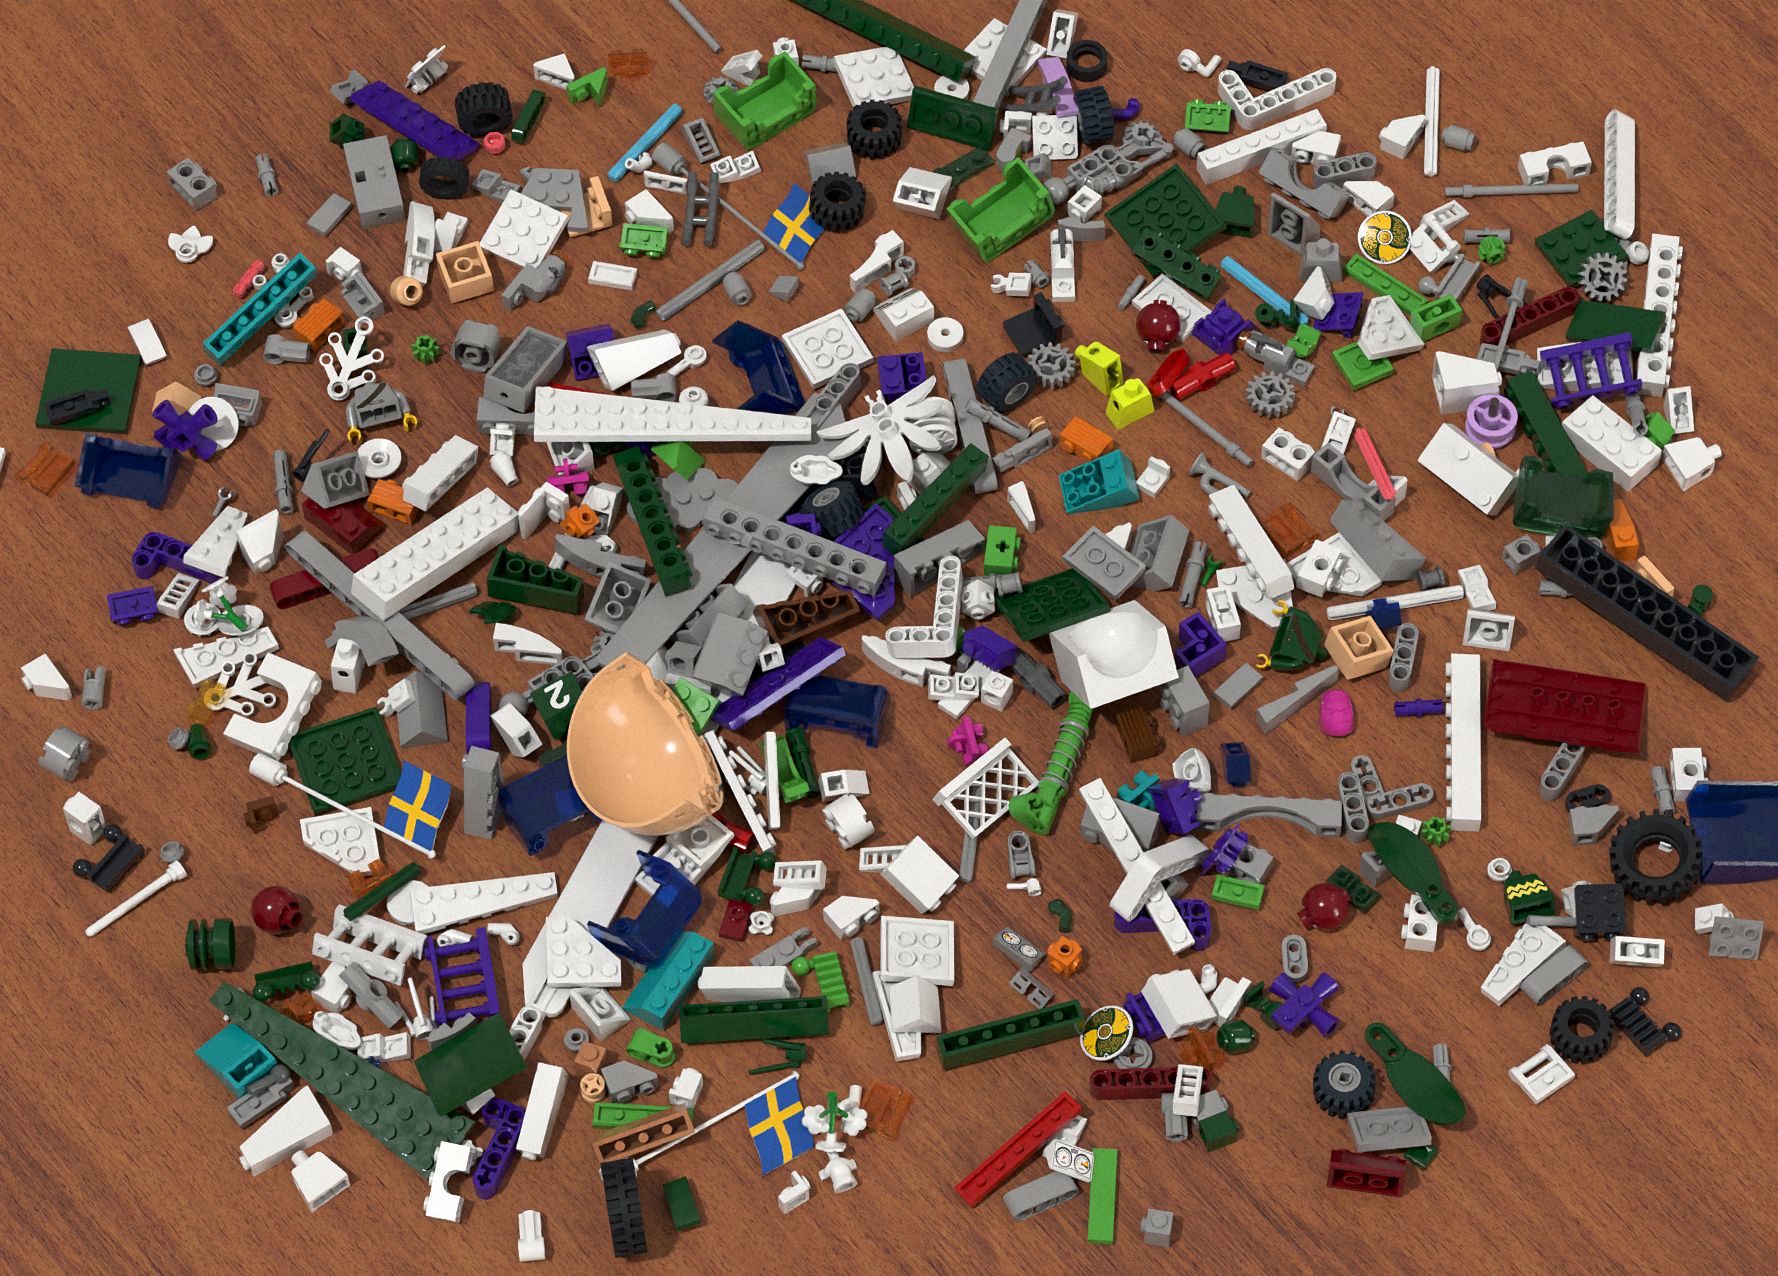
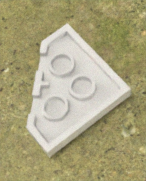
(1387, 331)
(1354, 576)
(1250, 598)
(343, 839)
(578, 957)

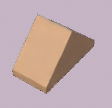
(178, 395)

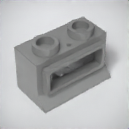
(244, 401)

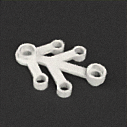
(287, 310)
(350, 362)
(242, 688)

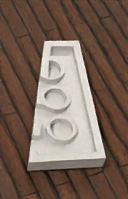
(217, 544)
(205, 660)
(904, 1045)

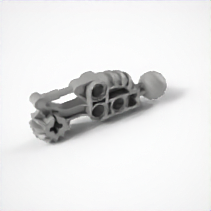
(1118, 171)
(585, 669)

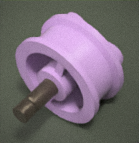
(1491, 420)

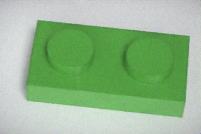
(1237, 892)

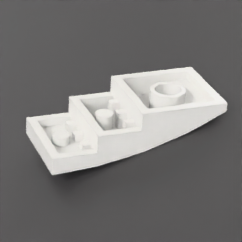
(1590, 371)
(691, 851)

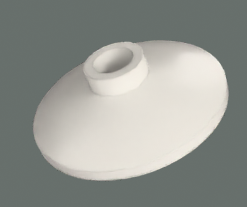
(379, 450)
(249, 614)

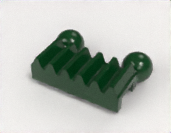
(739, 873)
(299, 974)

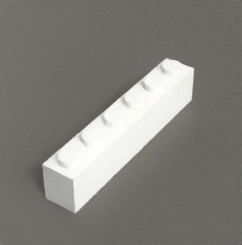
(1253, 148)
(1251, 542)

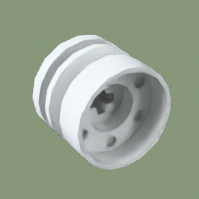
(940, 426)

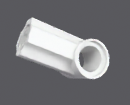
(531, 1242)

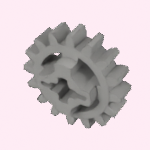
(1594, 282)
(1052, 363)
(1270, 394)

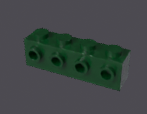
(1176, 264)

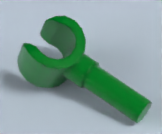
(1211, 568)

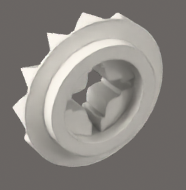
(207, 628)

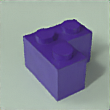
(1201, 646)

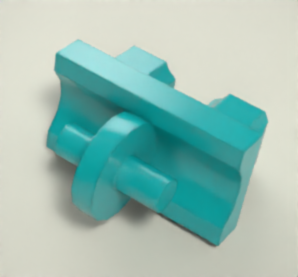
(1141, 795)

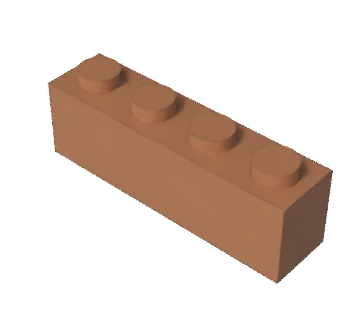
(643, 1134)

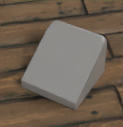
(1040, 166)
(784, 287)

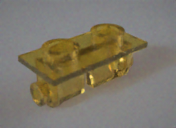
(199, 708)

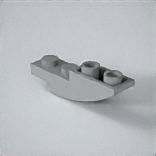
(588, 555)

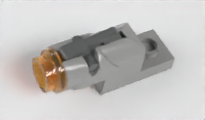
(536, 282)
(1276, 356)

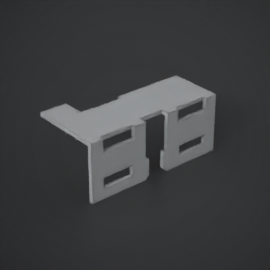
(1038, 996)

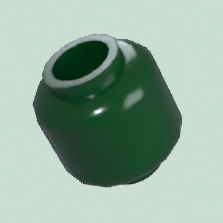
(404, 154)
(1235, 1036)

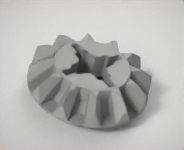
(714, 84)
(1142, 1052)

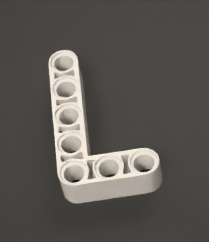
(1277, 103)
(940, 638)
(1154, 867)

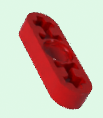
(1168, 372)

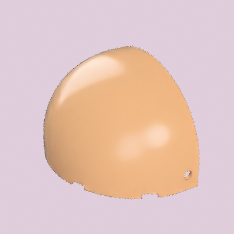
(638, 753)

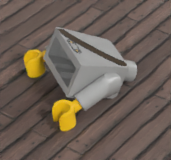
(376, 405)

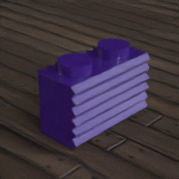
(989, 648)

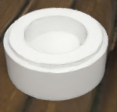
(1637, 253)

